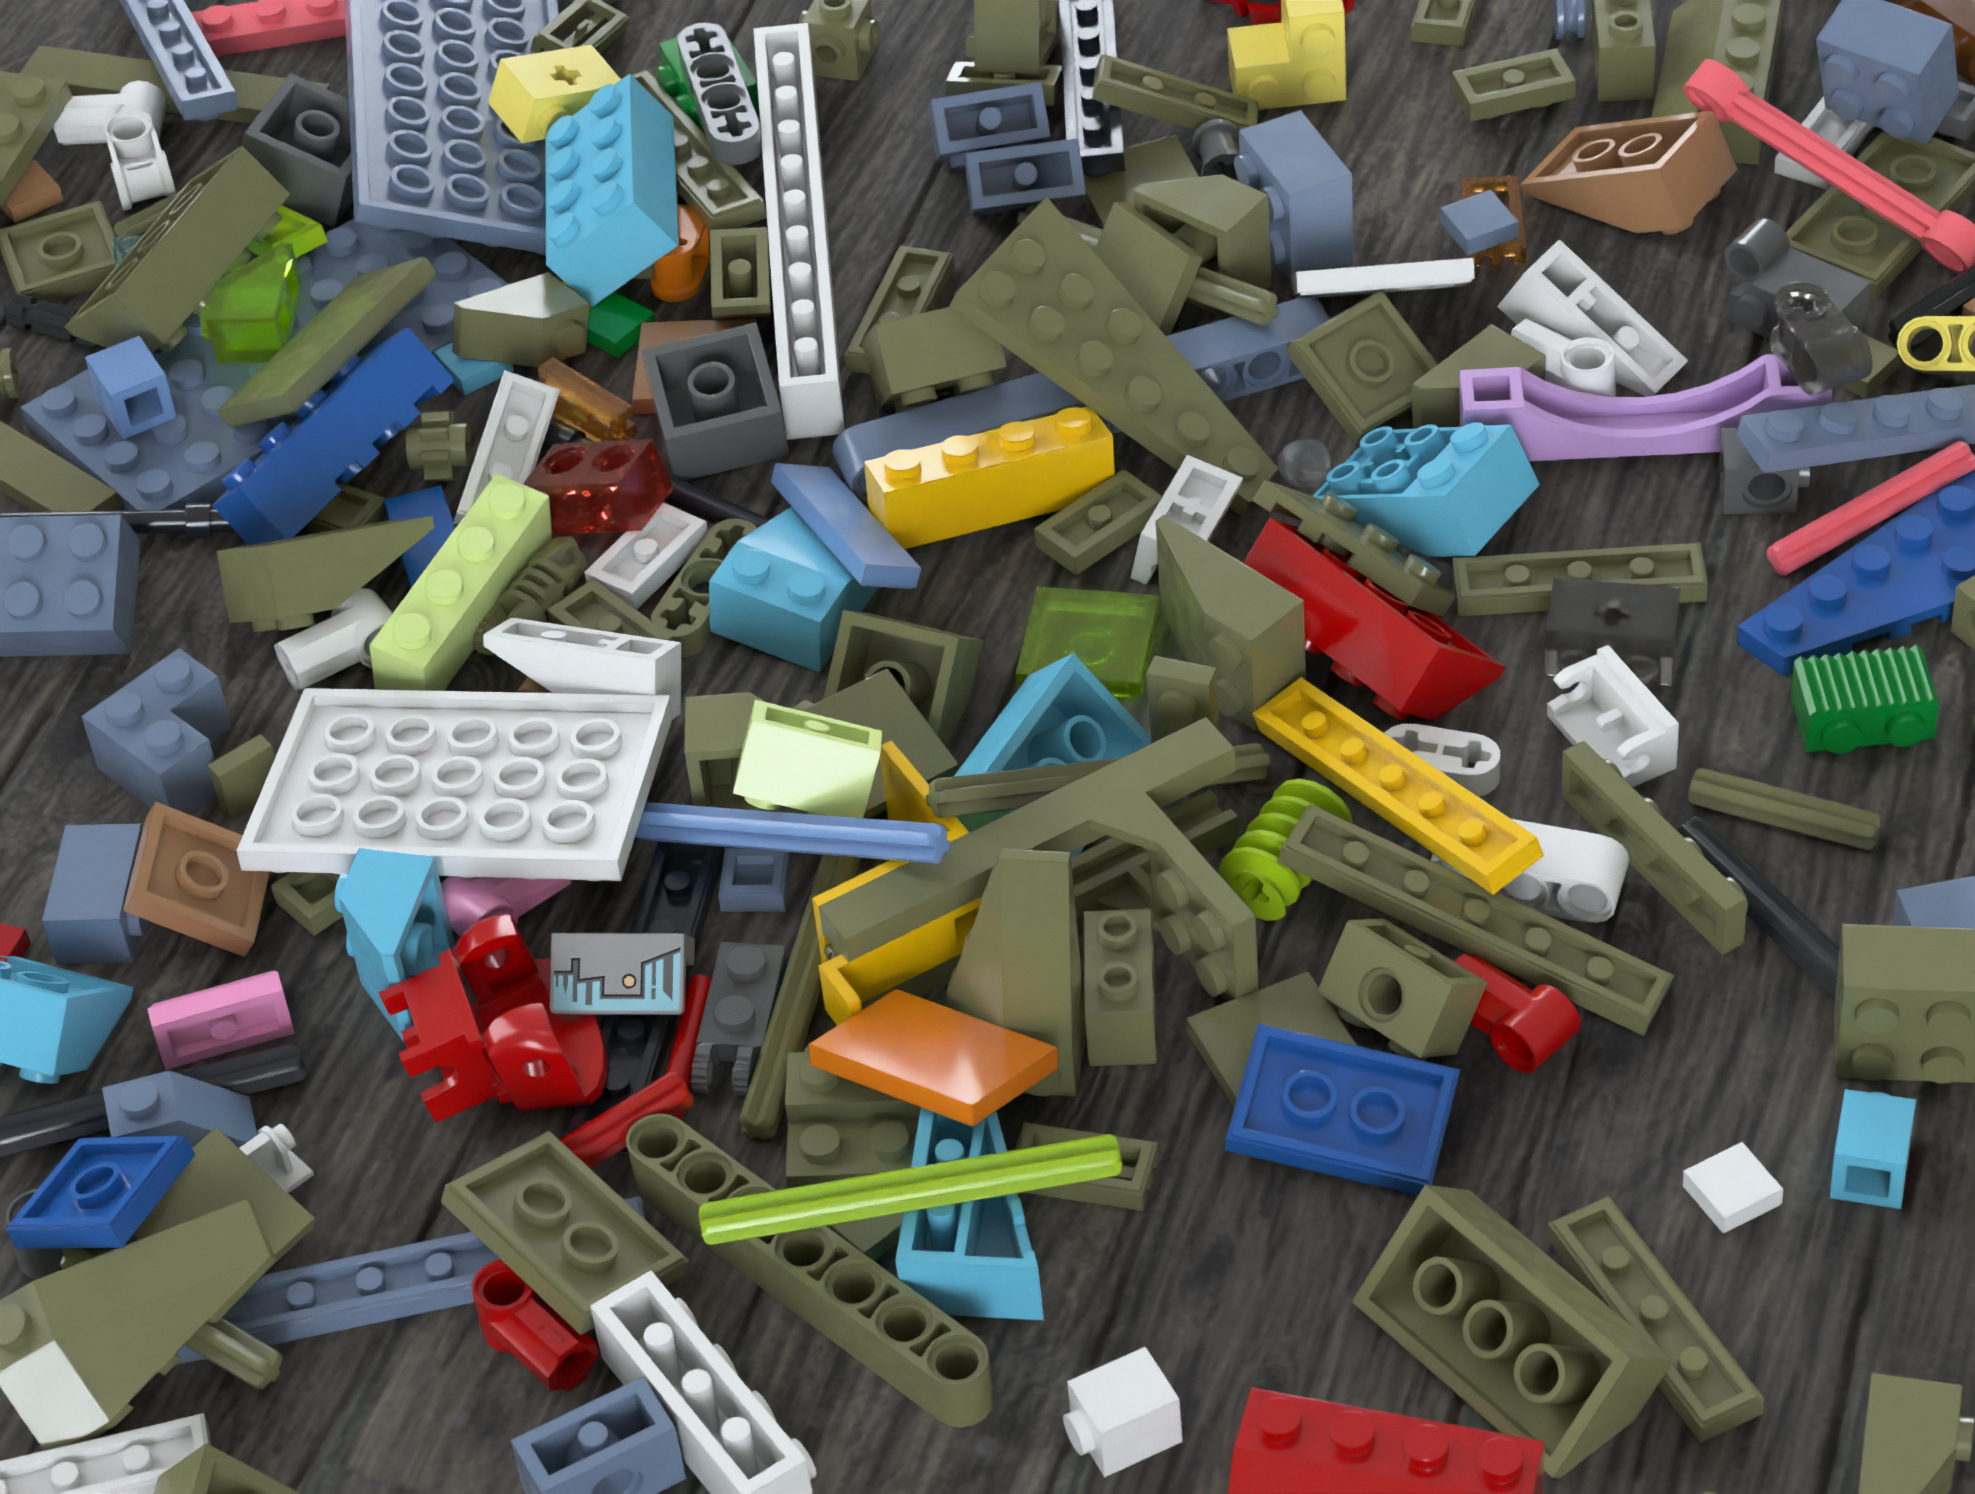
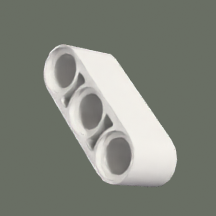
(1573, 879)

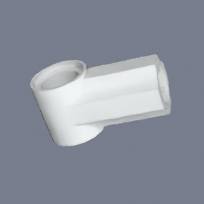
(86, 115)
(1577, 365)
(334, 642)

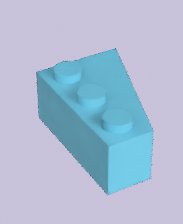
(969, 1253)

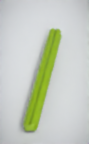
(910, 1189)

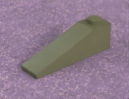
(105, 1327)

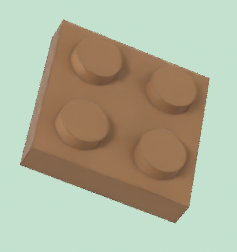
(194, 882)

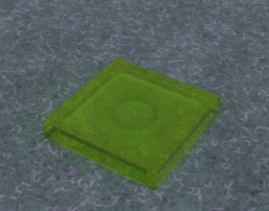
(1103, 629)

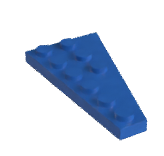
(1876, 586)

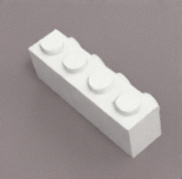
(719, 1423)

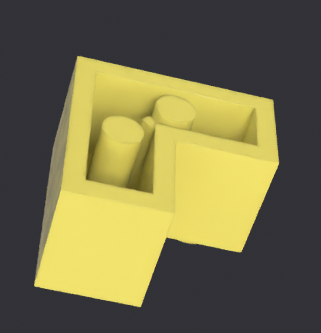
(1292, 59)

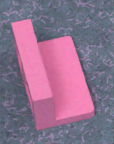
(220, 1019)

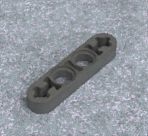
(719, 92)

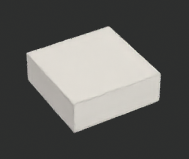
(1732, 1187)

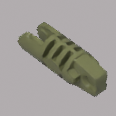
(538, 586)

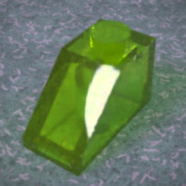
(254, 308)

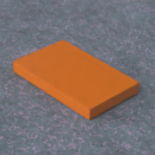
(934, 1057)

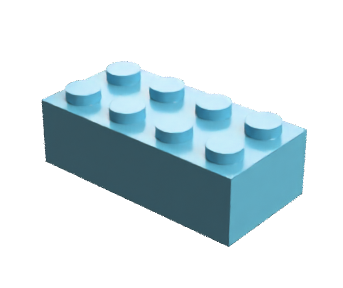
(610, 190)

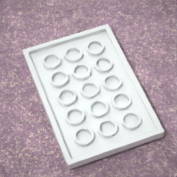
(460, 777)

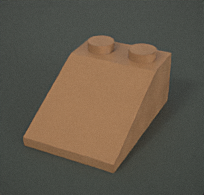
(1637, 171)

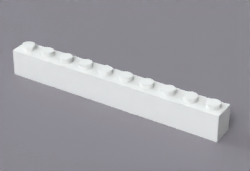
(798, 234)

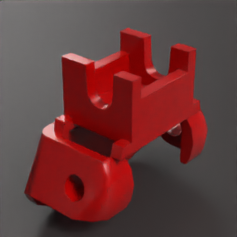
(504, 1041)

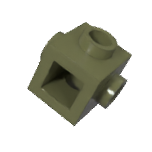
(841, 37)

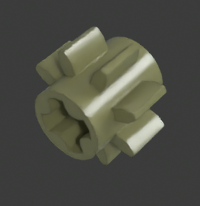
(439, 446)

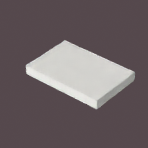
(1382, 277)

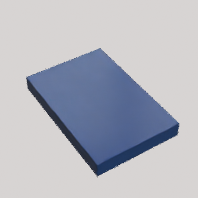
(1342, 1110)

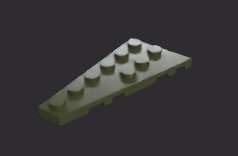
(1084, 331)

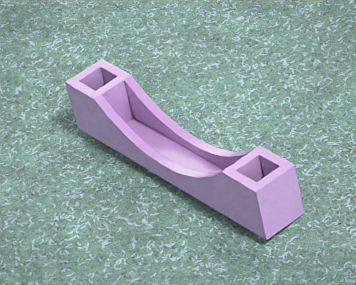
(1580, 425)

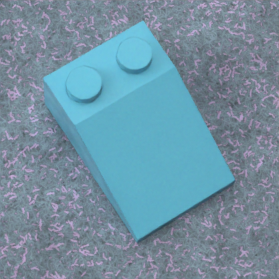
(784, 593)

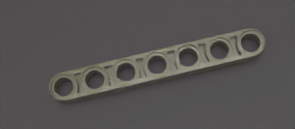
(819, 1277)

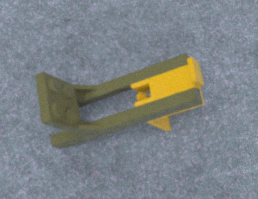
(910, 919)

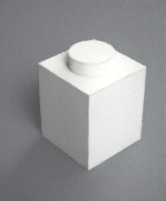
(1123, 1412)

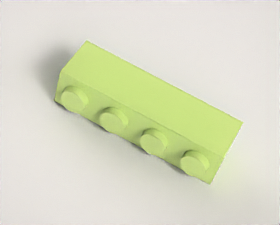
(436, 620)

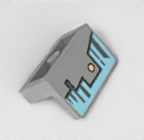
(619, 973)

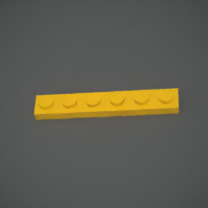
(1399, 785)

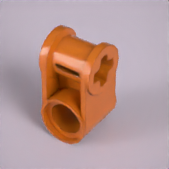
(682, 270)

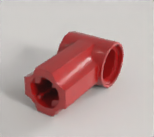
(1521, 1022)
(527, 1327)

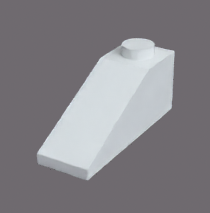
(1578, 304)
(589, 659)

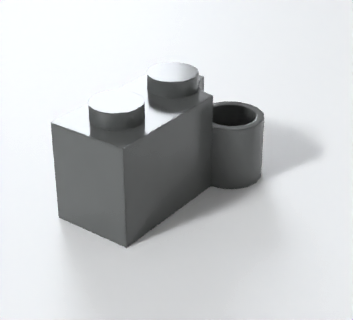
(1767, 263)

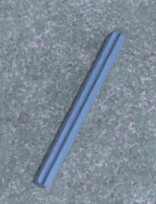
(794, 832)

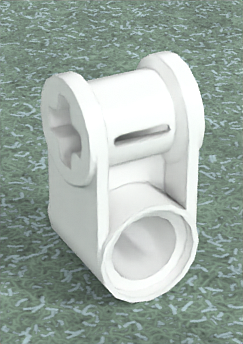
(137, 158)

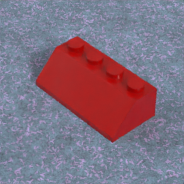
(1373, 637)
(1344, 1449)

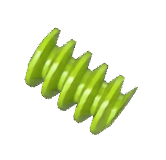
(1253, 863)

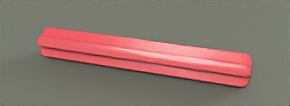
(1870, 508)

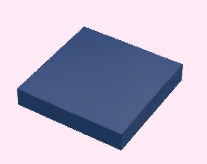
(100, 1192)

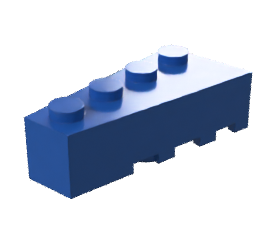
(330, 439)

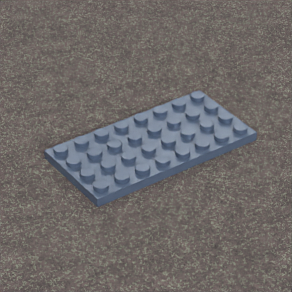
(421, 121)
(197, 450)

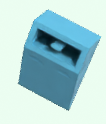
(1436, 485)

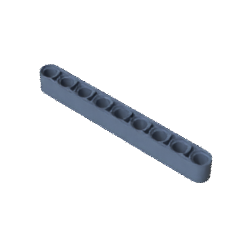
(1227, 354)

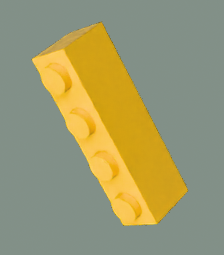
(989, 477)

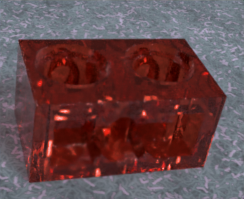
(601, 485)

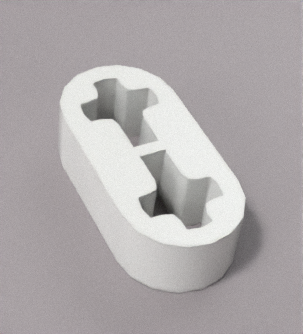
(1452, 752)

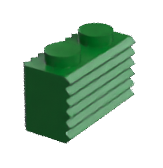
(1864, 699)

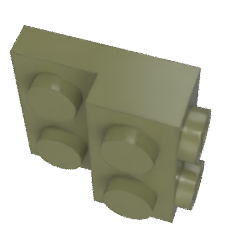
(842, 1127)

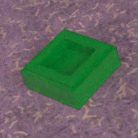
(616, 324)

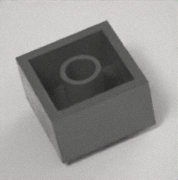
(306, 147)
(715, 402)

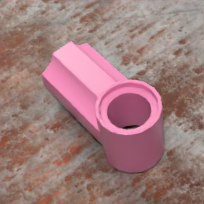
(482, 897)

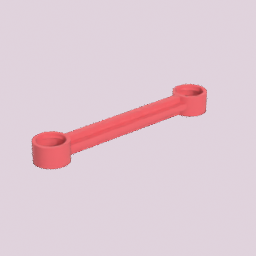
(1942, 234)

